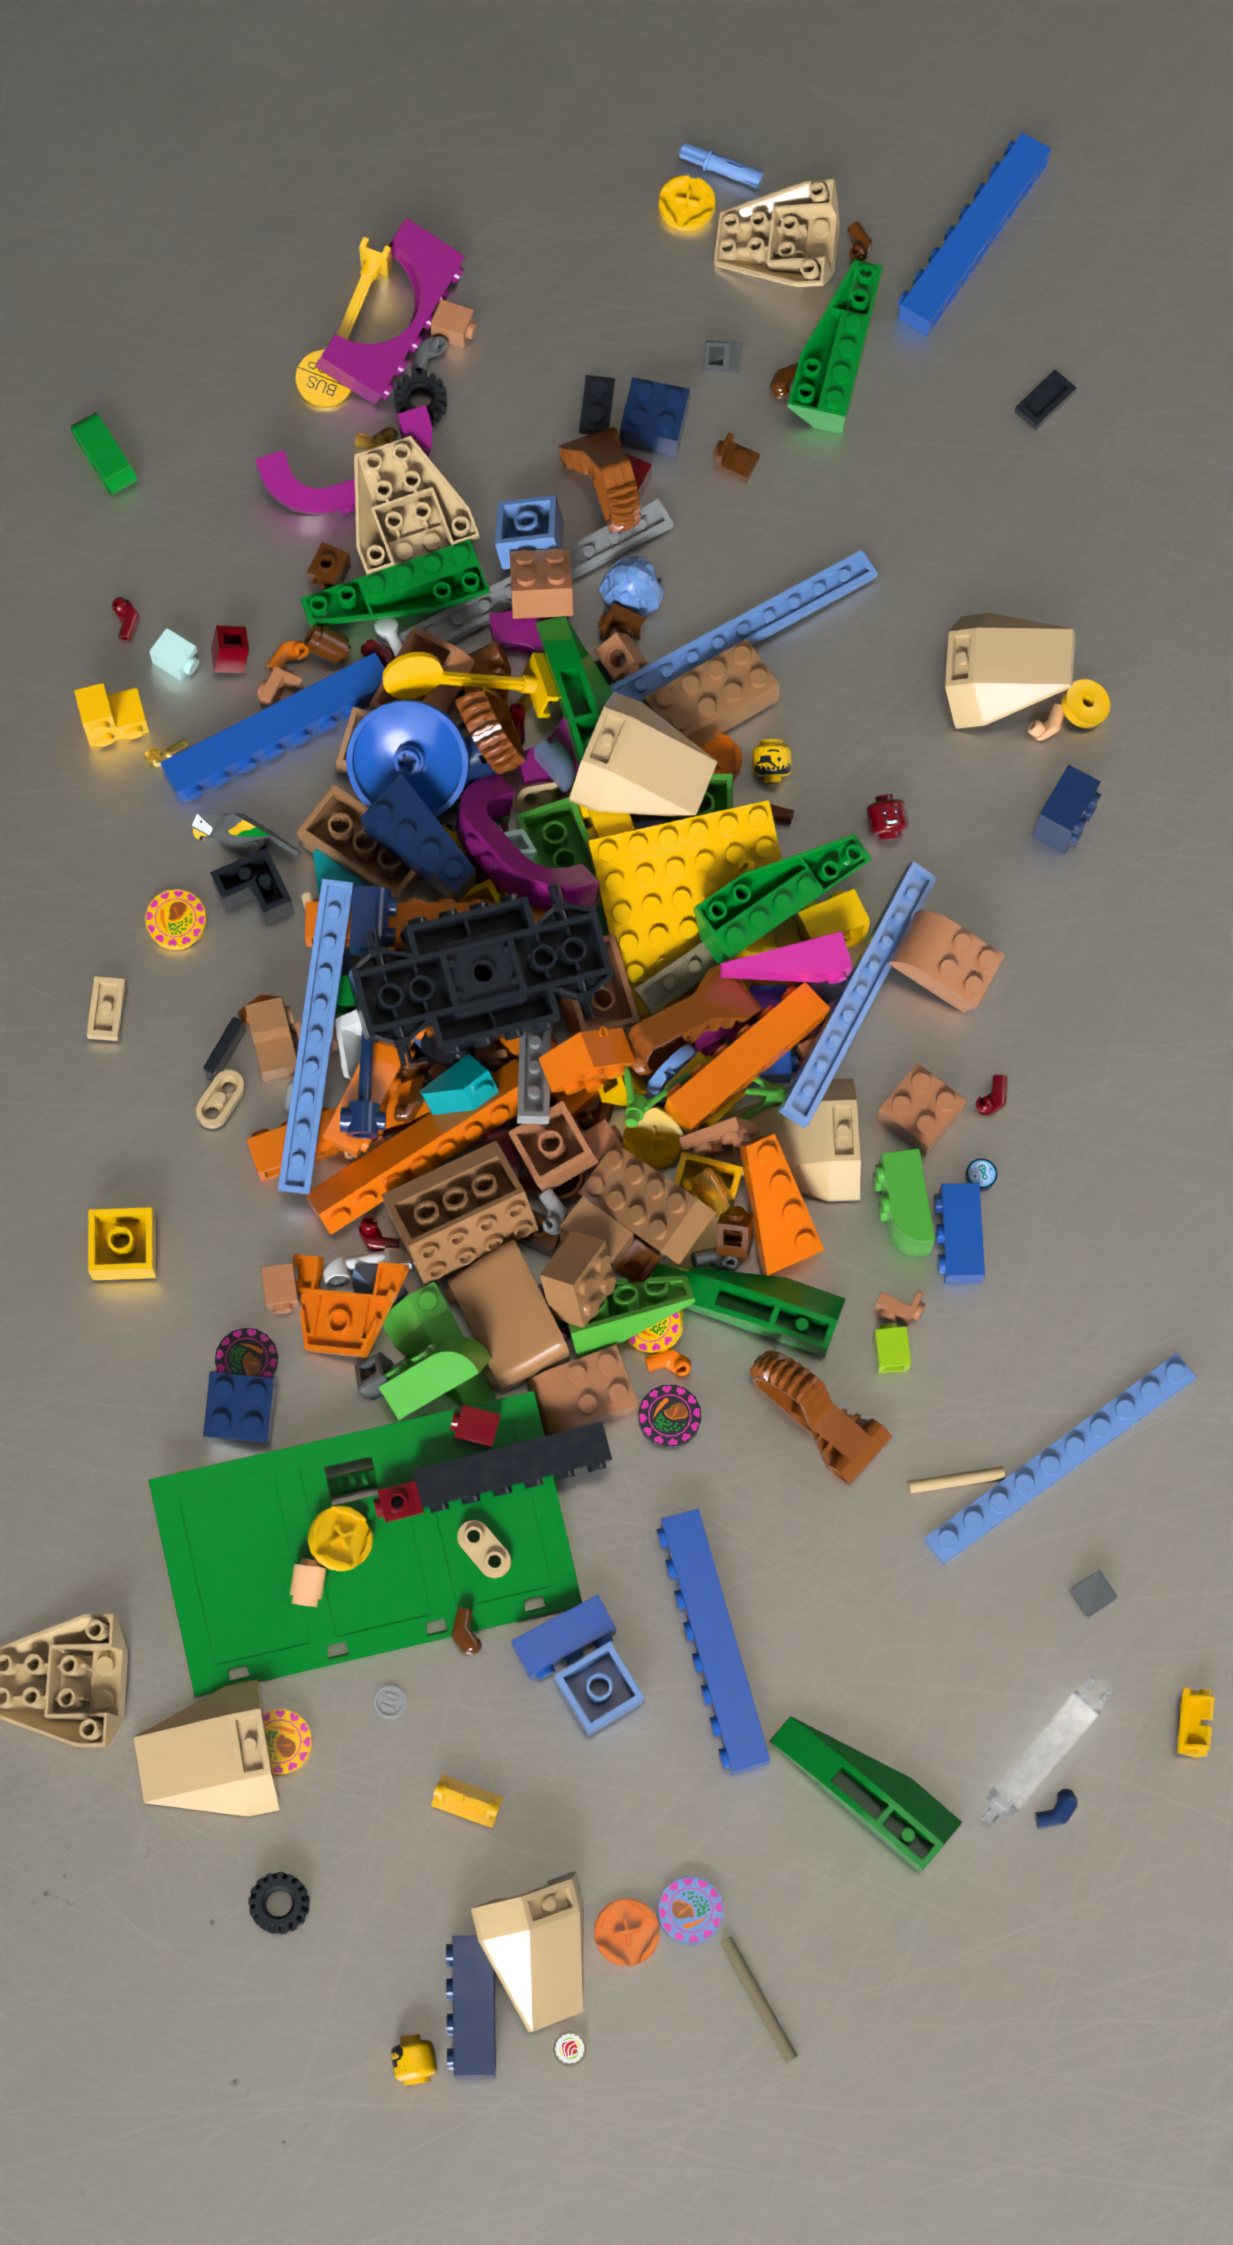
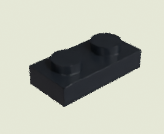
(596, 404)

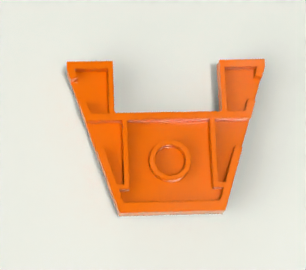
(344, 1320)

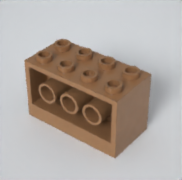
(460, 1212)

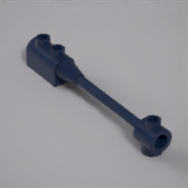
(369, 911)

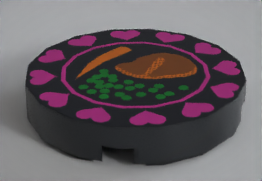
(247, 1352)
(669, 1416)

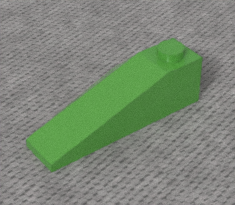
(631, 1310)
(426, 1319)

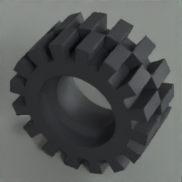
(425, 384)
(261, 1892)

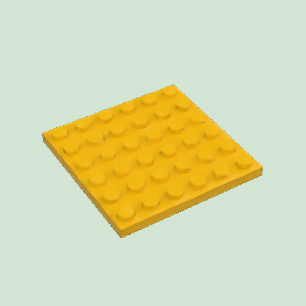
(664, 870)

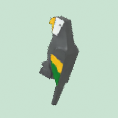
(238, 832)

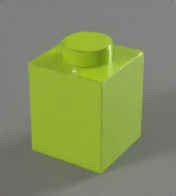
(891, 1348)

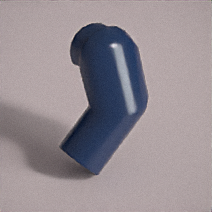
(1061, 1812)

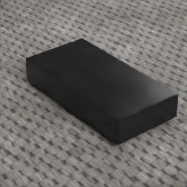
(1045, 399)
(225, 1048)

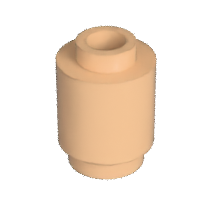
(307, 1583)

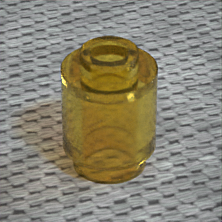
(711, 1191)

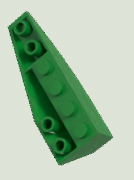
(835, 350)
(405, 589)
(577, 681)
(773, 893)
(764, 1305)
(872, 1792)

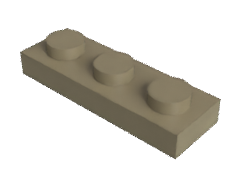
(675, 978)

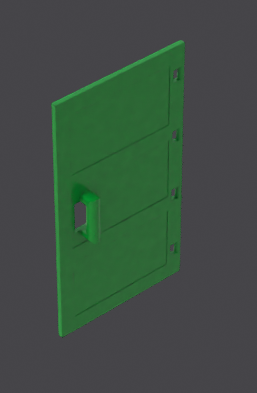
(246, 1522)

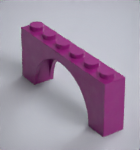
(371, 367)
(522, 638)

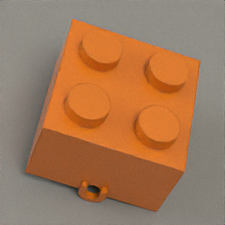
(587, 1060)

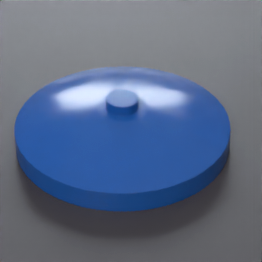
(413, 741)

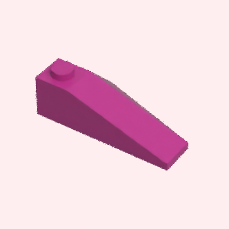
(807, 961)

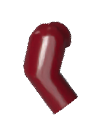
(128, 616)
(518, 712)

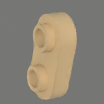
(544, 793)
(217, 1099)
(483, 1549)

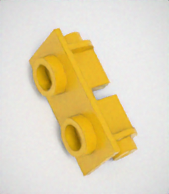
(1194, 1737)
(466, 1801)

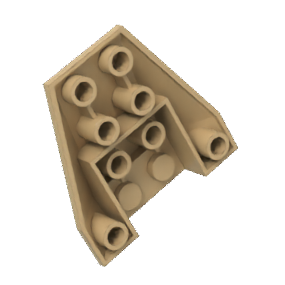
(783, 235)
(405, 506)
(1004, 666)
(641, 764)
(826, 1151)
(67, 1681)
(211, 1756)
(537, 1949)

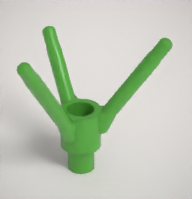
(770, 1093)
(639, 1104)

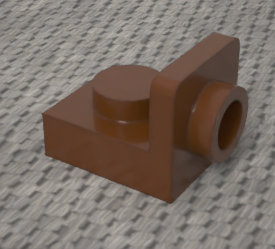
(735, 459)
(624, 622)
(640, 1261)

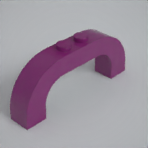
(294, 495)
(502, 860)

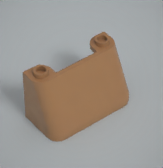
(508, 1317)

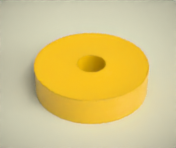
(1096, 698)

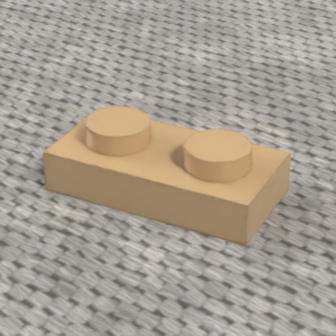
(106, 1008)

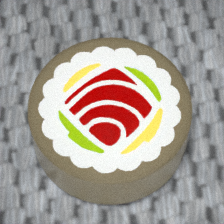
(569, 2048)

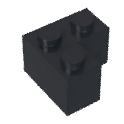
(254, 879)

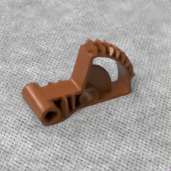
(611, 475)
(488, 713)
(712, 1005)
(843, 1440)

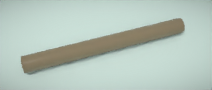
(758, 1999)

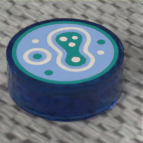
(981, 1172)

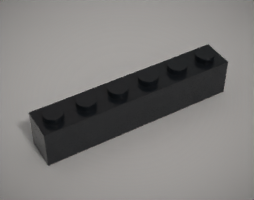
(511, 1466)

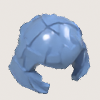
(632, 585)

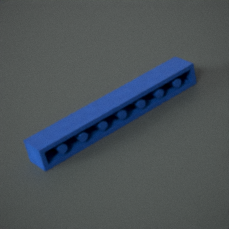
(974, 233)
(273, 730)
(714, 1642)

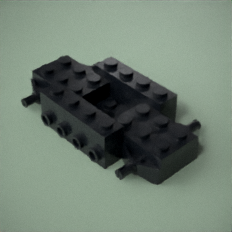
(436, 985)

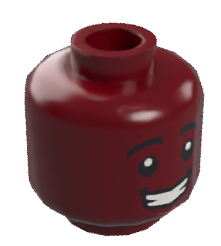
(887, 817)

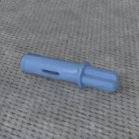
(722, 165)

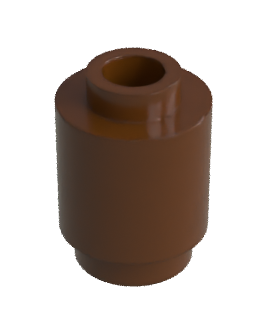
(327, 643)

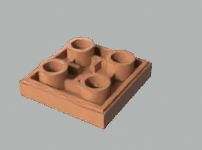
(720, 1135)

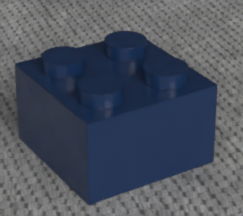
(654, 417)
(1068, 809)
(240, 1406)

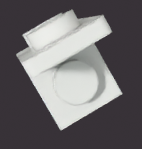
(349, 1040)

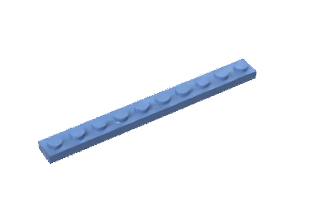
(753, 625)
(856, 996)
(316, 1037)
(1059, 1458)

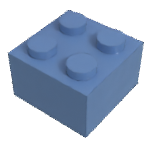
(528, 525)
(599, 1688)

